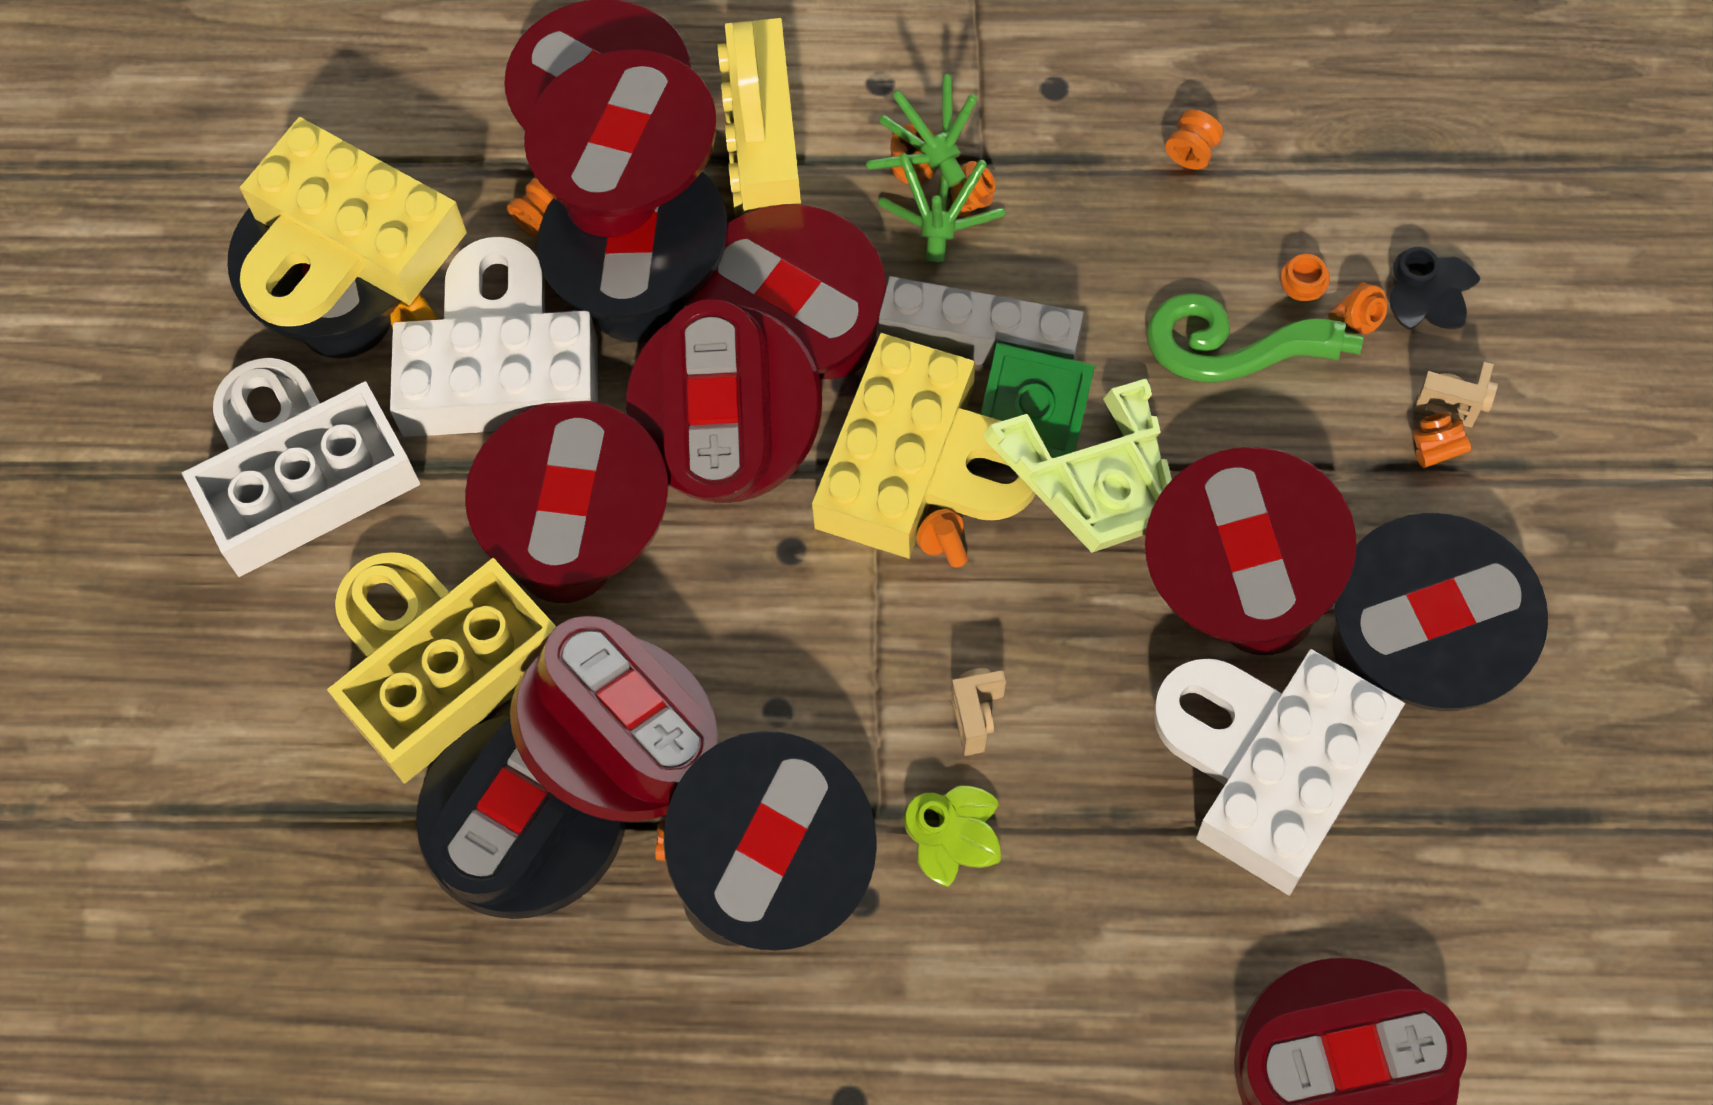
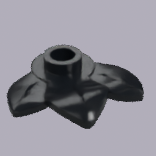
(1433, 295)

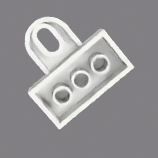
(490, 354)
(296, 473)
(1282, 759)

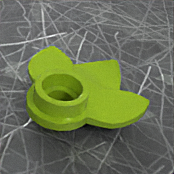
(961, 834)

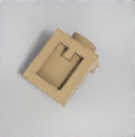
(1455, 396)
(975, 718)

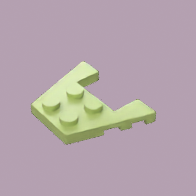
(1099, 490)

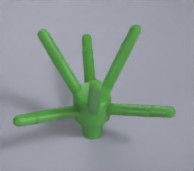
(937, 150)
(939, 223)

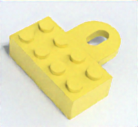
(758, 116)
(343, 219)
(909, 450)
(437, 664)

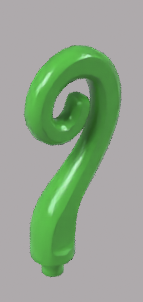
(1302, 338)

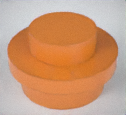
(1305, 277)

